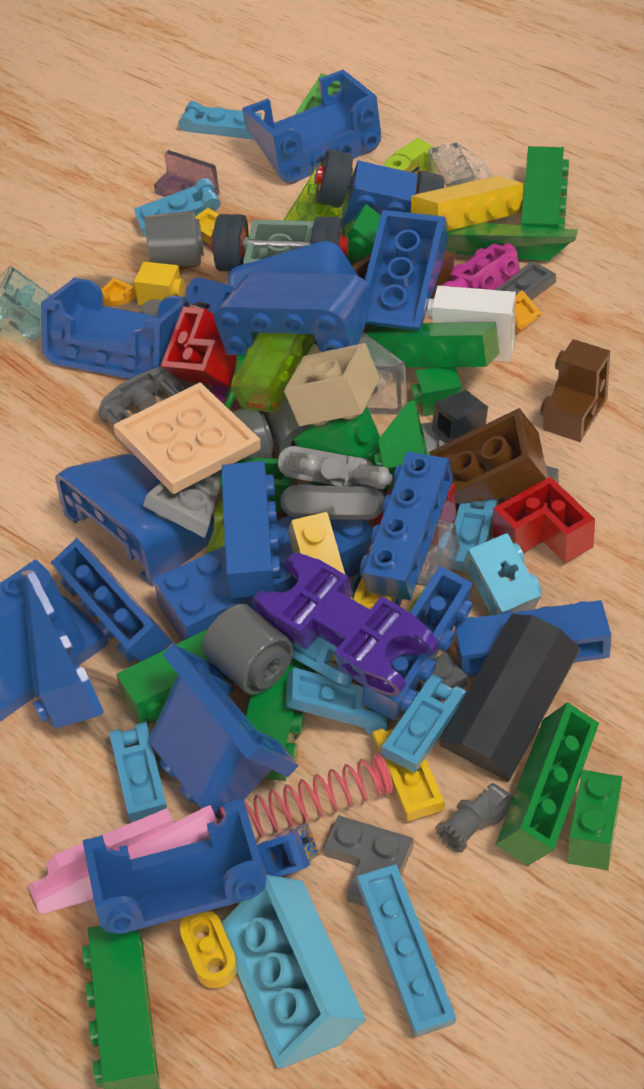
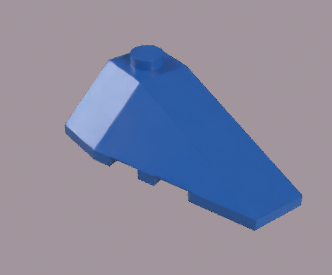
(58, 683)

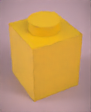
(158, 282)

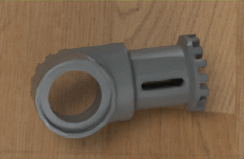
(474, 816)

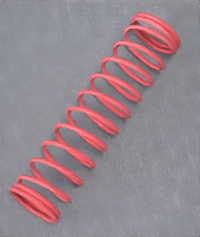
(379, 774)

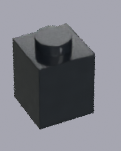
(458, 415)

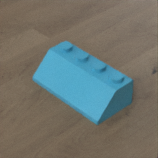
(291, 972)

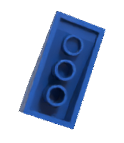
(405, 268)

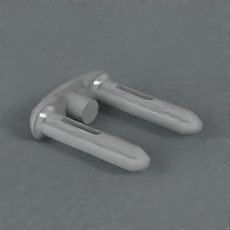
(331, 468)

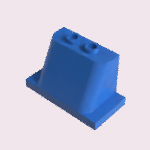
(15, 667)
(210, 739)

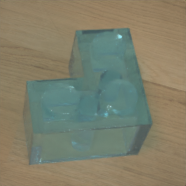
(21, 303)

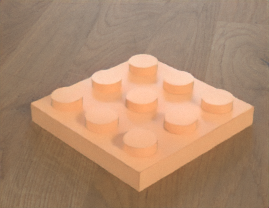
(186, 437)

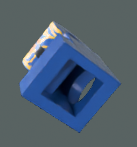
(207, 293)
(290, 850)

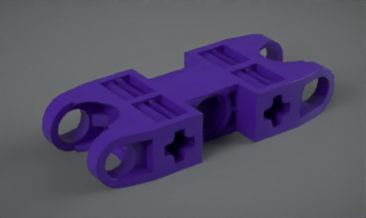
(363, 637)

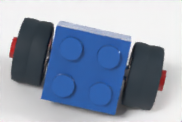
(370, 184)

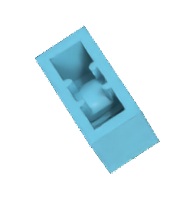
(507, 559)

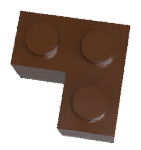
(578, 390)

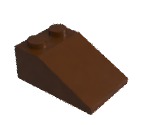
(495, 459)

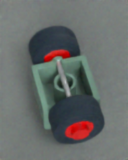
(235, 246)

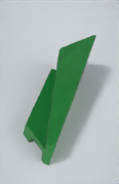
(529, 241)

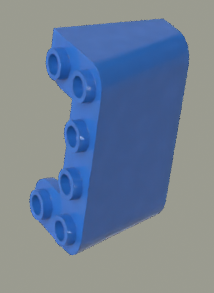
(341, 123)
(297, 303)

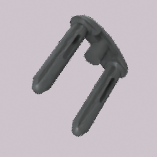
(138, 391)
(337, 501)

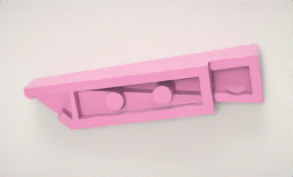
(68, 871)

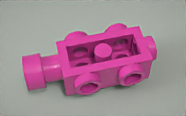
(486, 269)

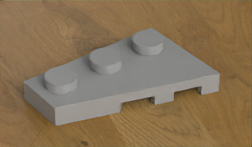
(188, 507)

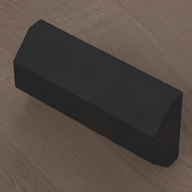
(510, 695)

